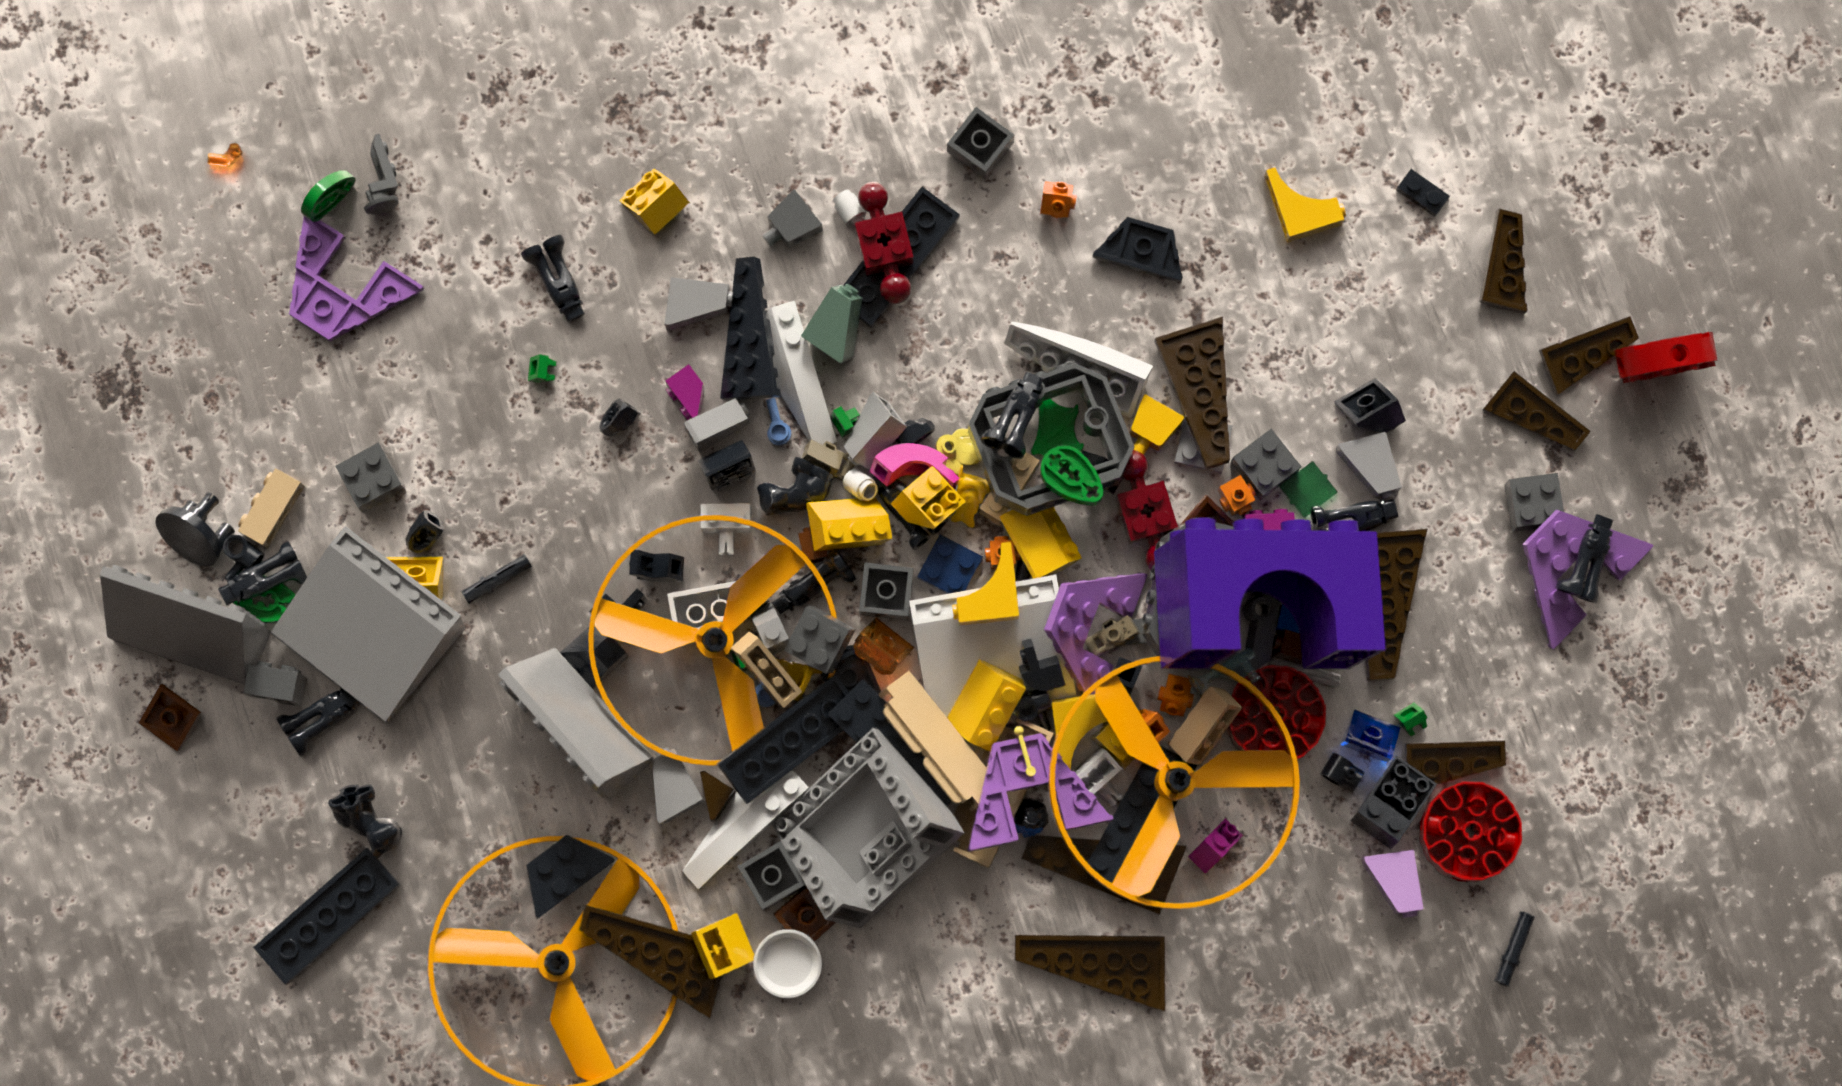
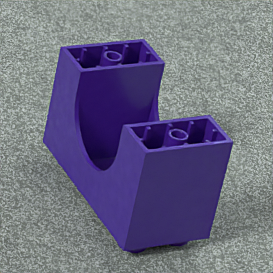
(1319, 576)

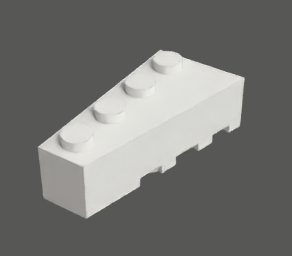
(700, 605)

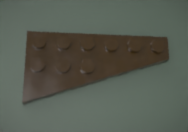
(1198, 377)
(1398, 566)
(1055, 856)
(656, 952)
(1115, 964)

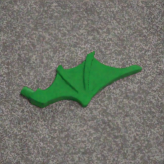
(1056, 429)

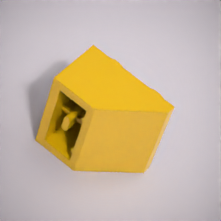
(654, 201)
(928, 500)
(723, 946)

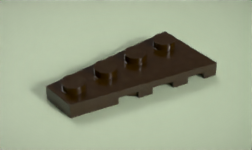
(1505, 265)
(1580, 355)
(1534, 411)
(1455, 760)

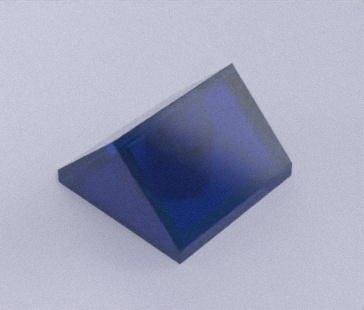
(1371, 736)

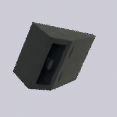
(727, 465)
(1393, 802)

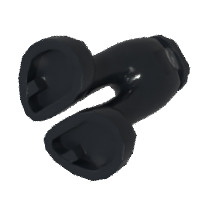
(561, 290)
(1023, 403)
(888, 494)
(1367, 514)
(1592, 549)
(252, 583)
(806, 588)
(331, 709)

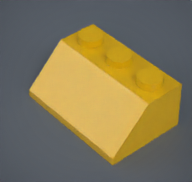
(848, 524)
(1041, 541)
(425, 570)
(986, 704)

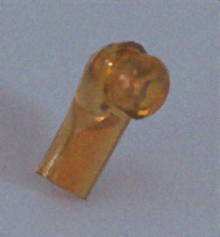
(228, 158)

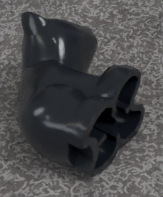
(811, 485)
(355, 811)

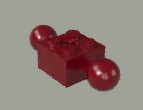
(892, 228)
(1132, 503)

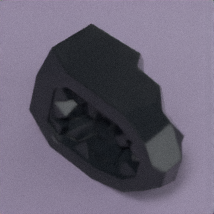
(618, 418)
(916, 431)
(424, 532)

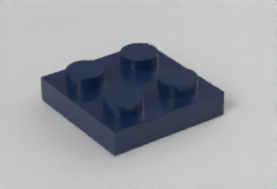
(949, 566)

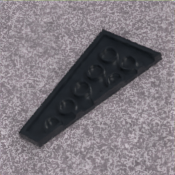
(749, 344)

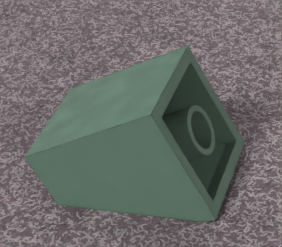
(836, 323)

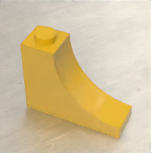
(1300, 214)
(993, 601)
(1084, 719)

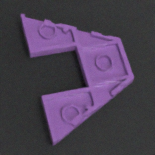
(326, 307)
(1553, 551)
(1073, 617)
(1007, 774)

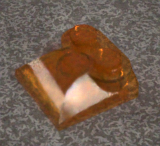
(882, 647)

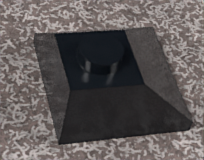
(1372, 407)
(606, 651)

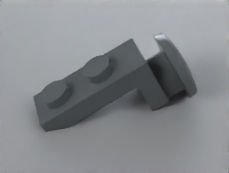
(381, 192)

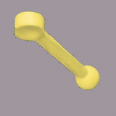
(1030, 771)

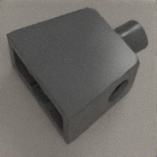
(792, 222)

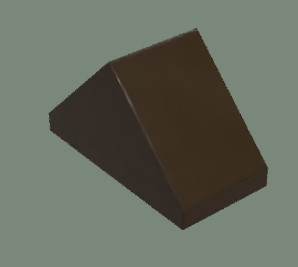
(716, 795)

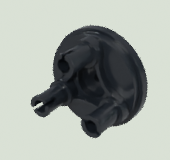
(188, 533)

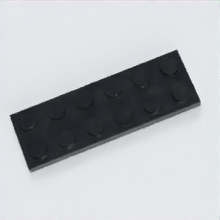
(926, 224)
(861, 712)
(784, 741)
(1129, 820)
(326, 916)

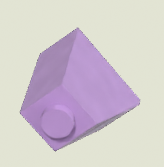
(1397, 880)

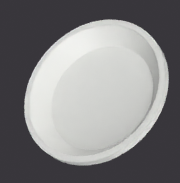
(787, 963)

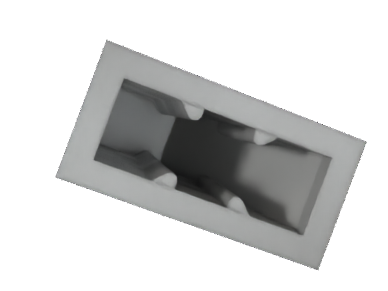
(695, 301)
(717, 424)
(874, 431)
(1372, 463)
(770, 628)
(673, 788)

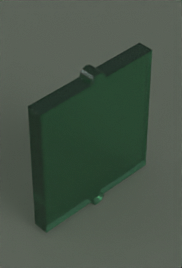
(1308, 489)

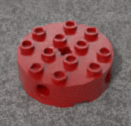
(1666, 357)
(1296, 702)
(1491, 818)

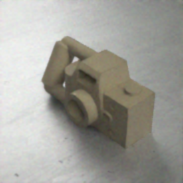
(827, 458)
(1113, 636)

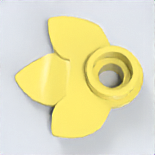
(961, 452)

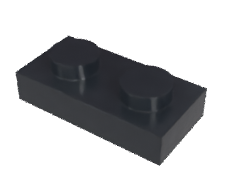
(1423, 192)

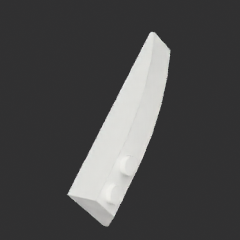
(1052, 348)
(798, 375)
(740, 826)

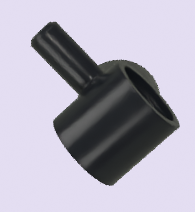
(245, 559)
(1039, 706)
(1342, 772)

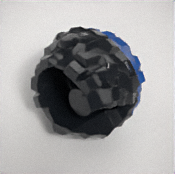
(1031, 817)

